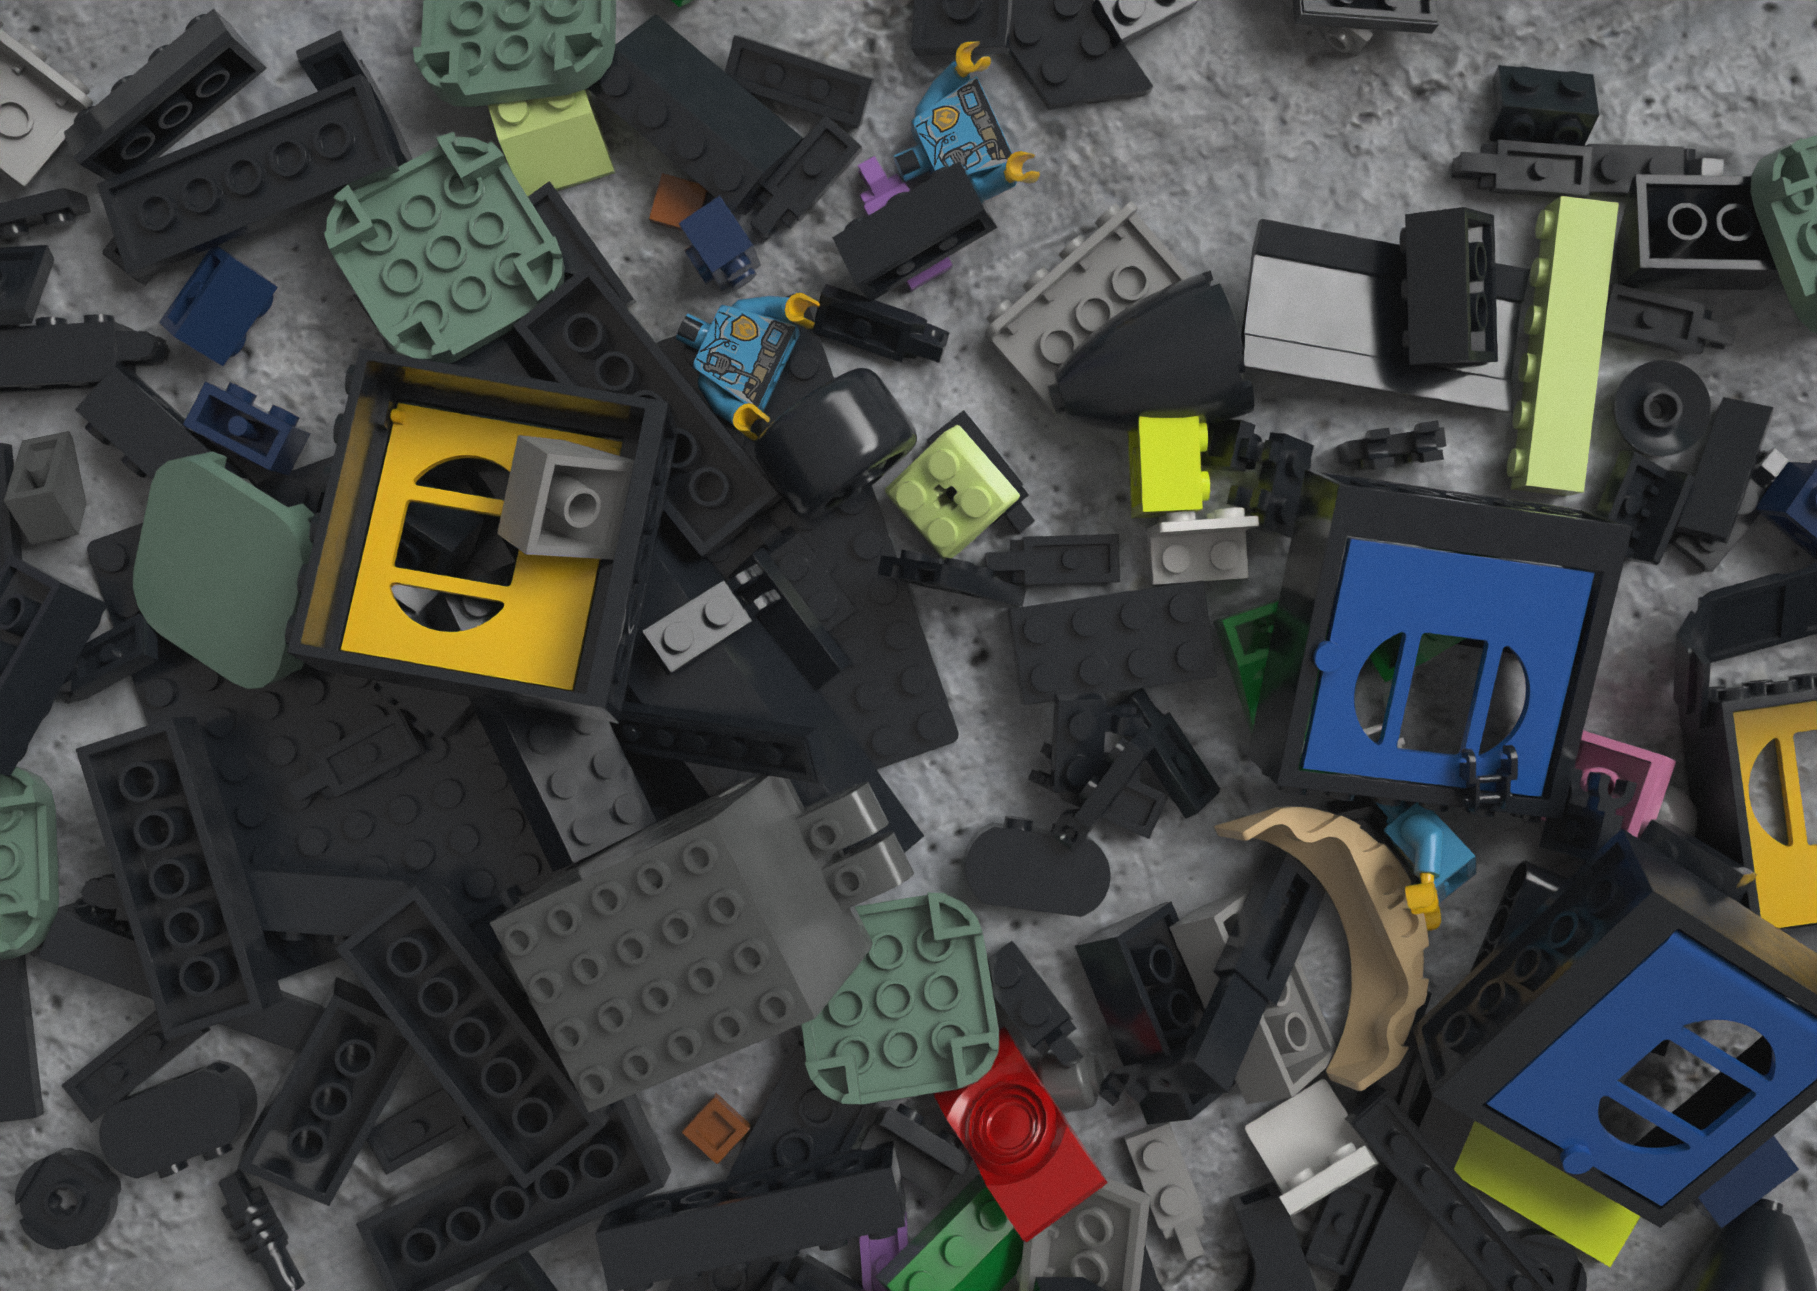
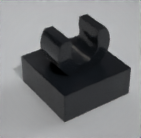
(1225, 443)

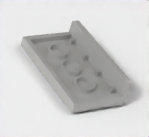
(33, 108)
(1080, 295)
(1093, 1241)

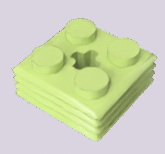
(979, 500)

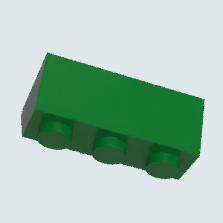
(960, 1250)

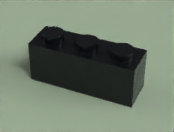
(914, 231)

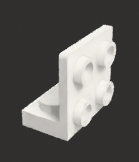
(1199, 549)
(1310, 1146)

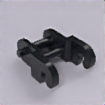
(1503, 777)

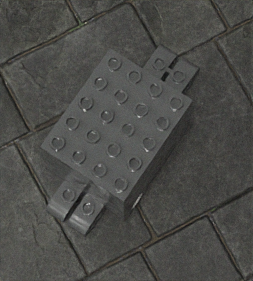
(700, 932)

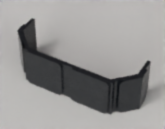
(1740, 622)

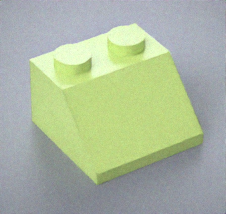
(552, 140)

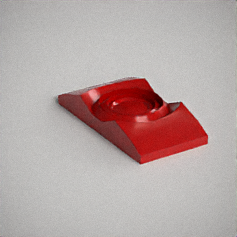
(1021, 1142)

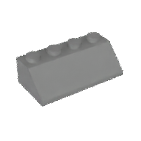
(1290, 1038)

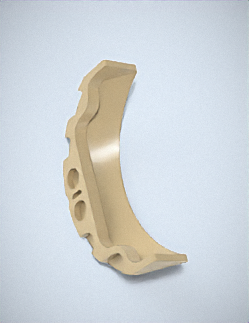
(1379, 927)

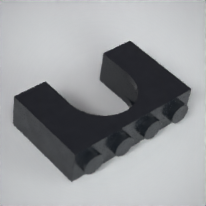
(1271, 1243)

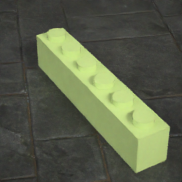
(1563, 346)

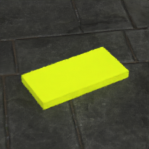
(1545, 1194)

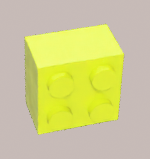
(1167, 466)

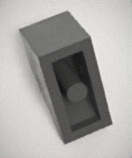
(47, 489)

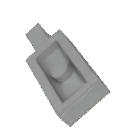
(1168, 1184)

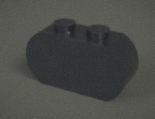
(1034, 871)
(178, 1121)

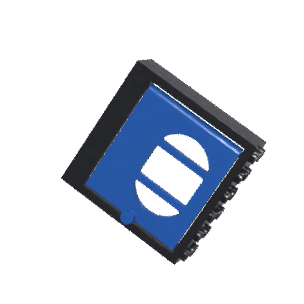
(1541, 612)
(1595, 990)

